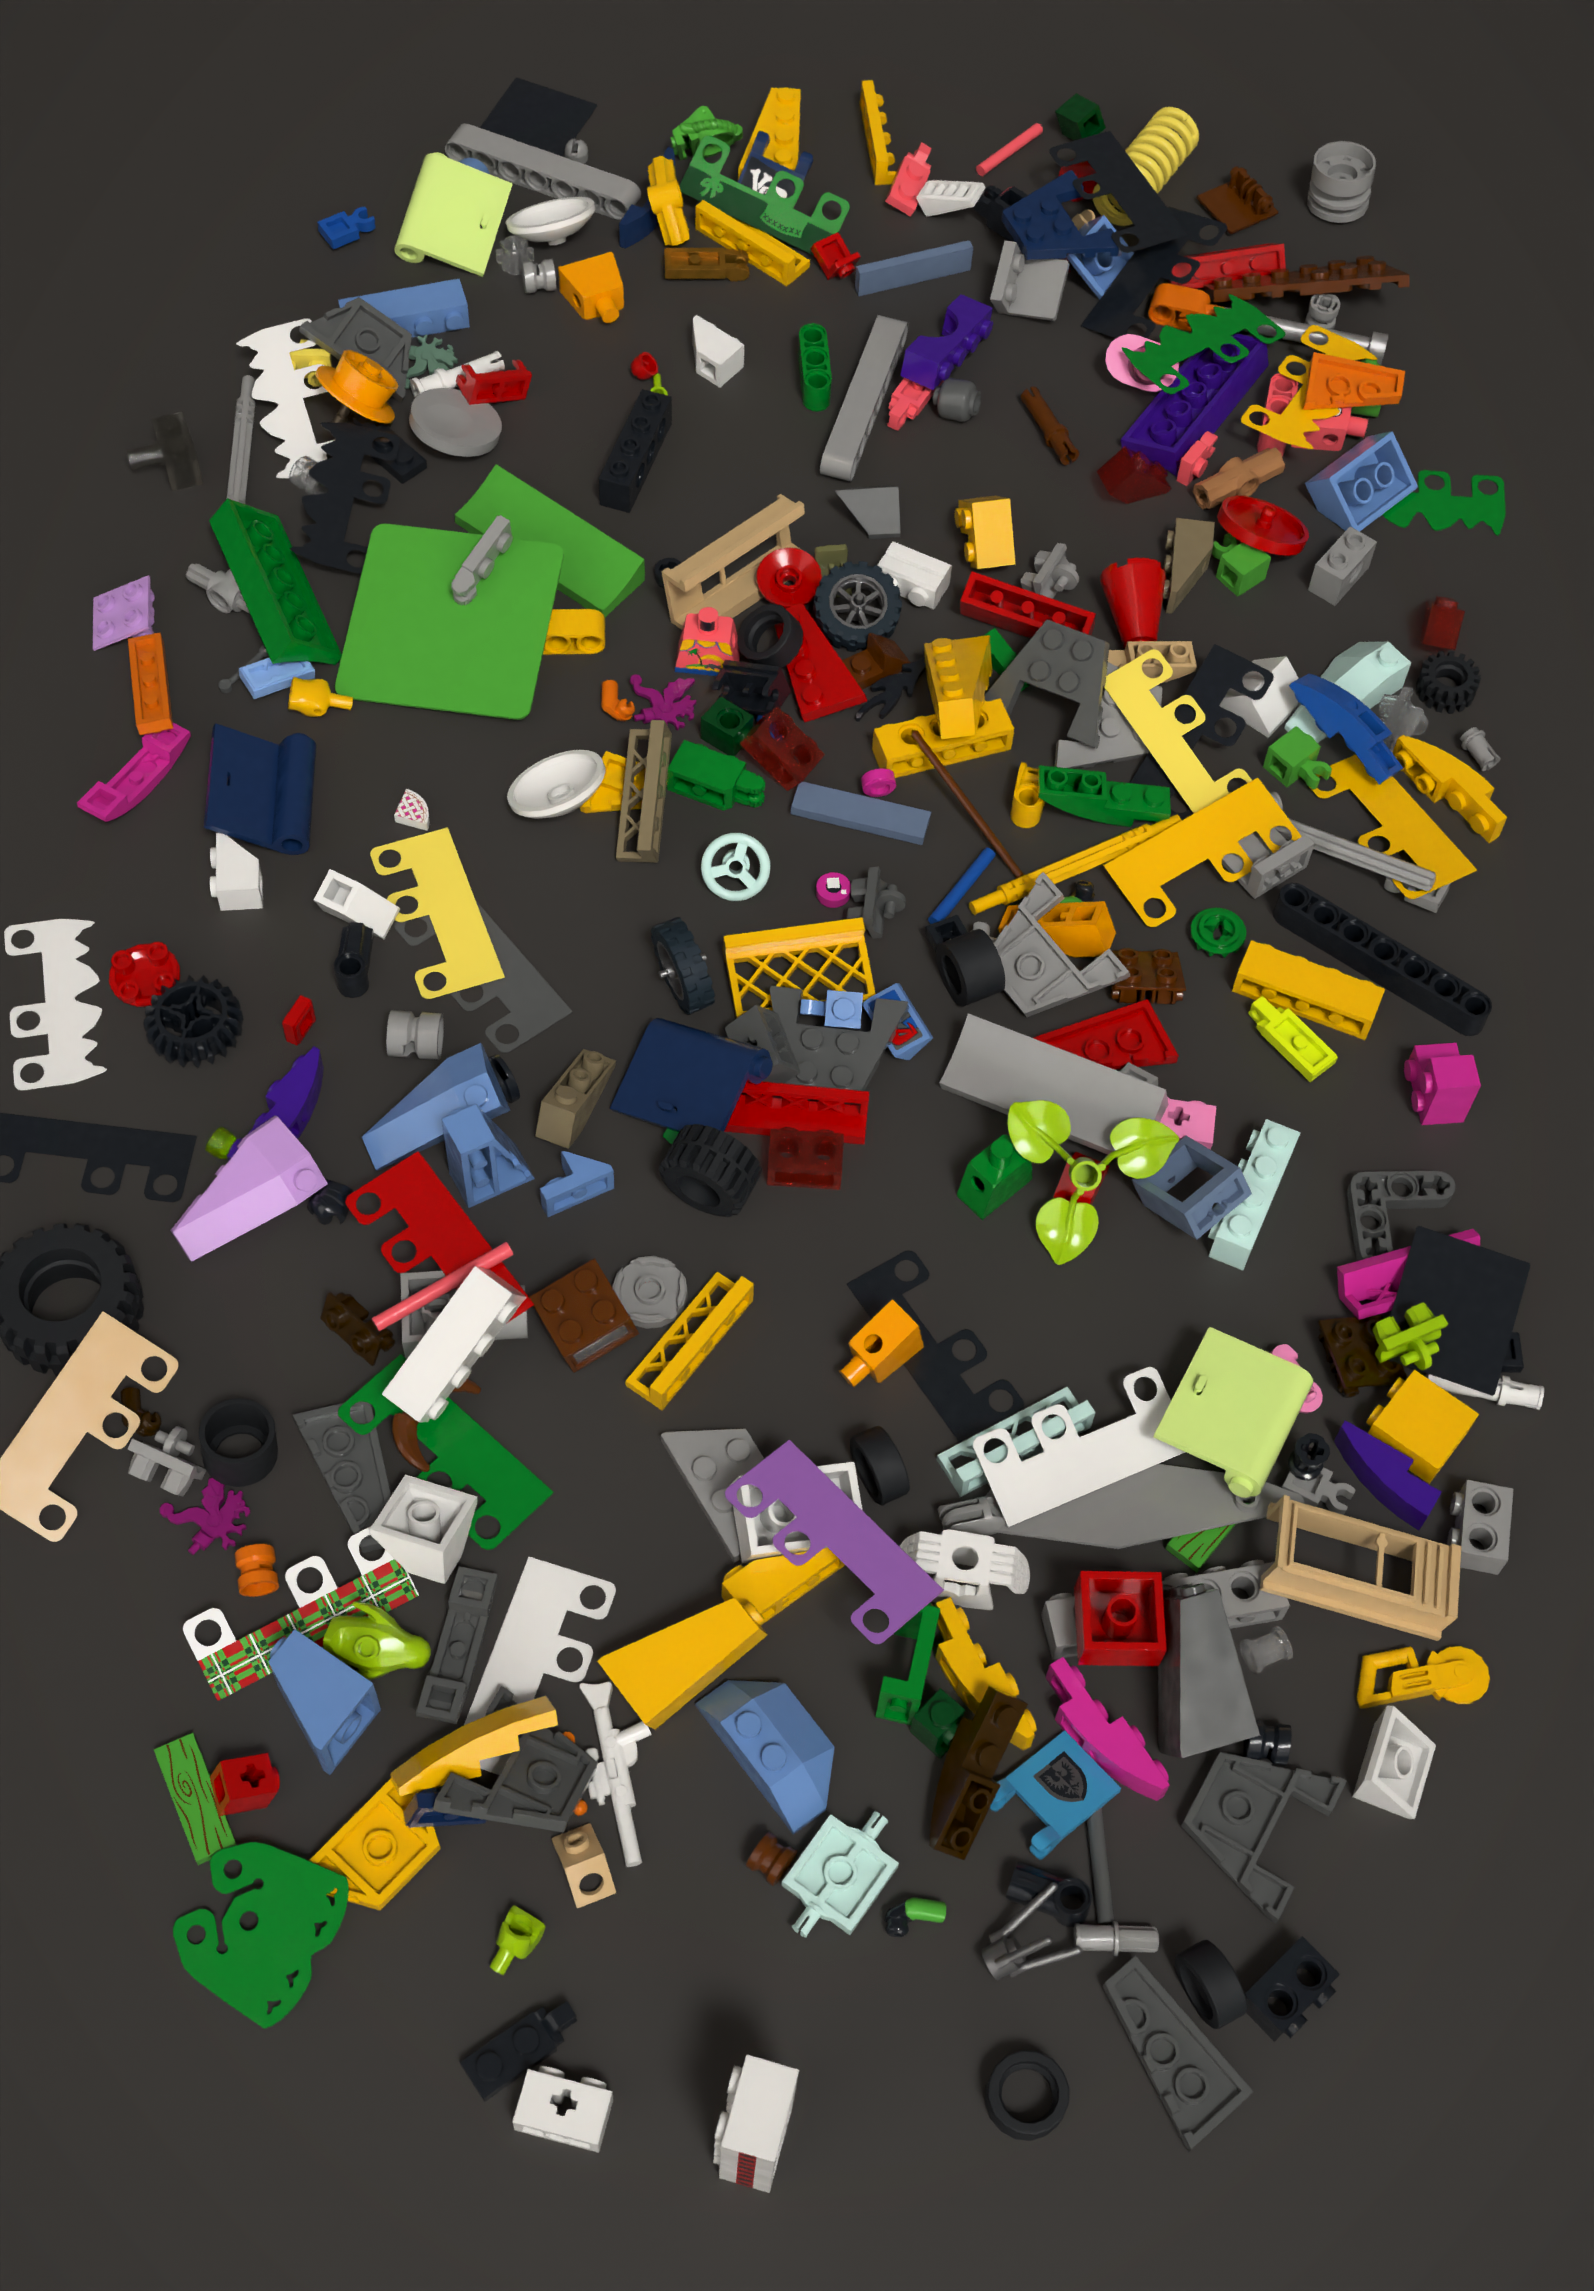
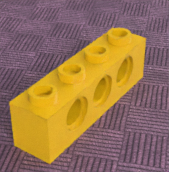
(902, 755)

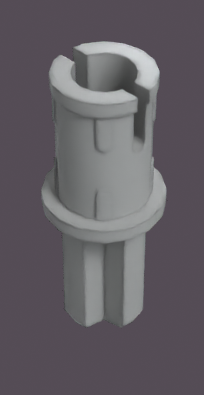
(1116, 1938)

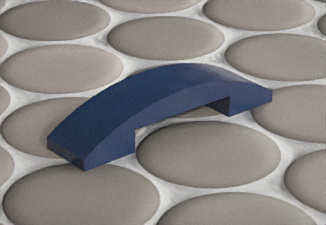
(640, 221)

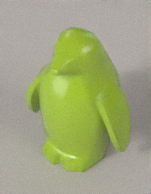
(374, 1643)

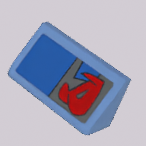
(911, 1032)

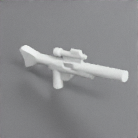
(613, 1775)

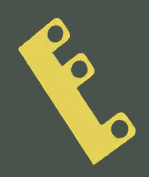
(1164, 733)

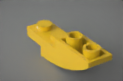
(1445, 776)
(965, 1670)

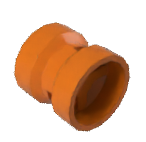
(256, 1570)

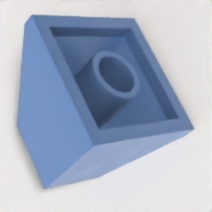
(1102, 269)

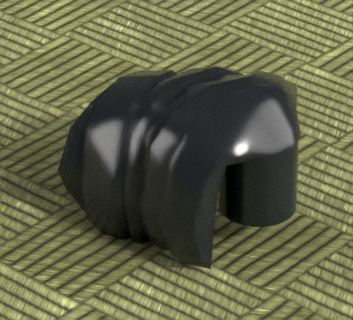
(330, 1202)

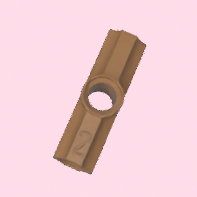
(1239, 478)

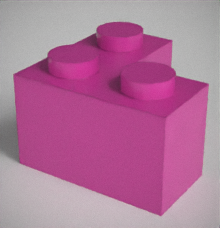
(1441, 1083)

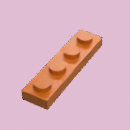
(150, 684)

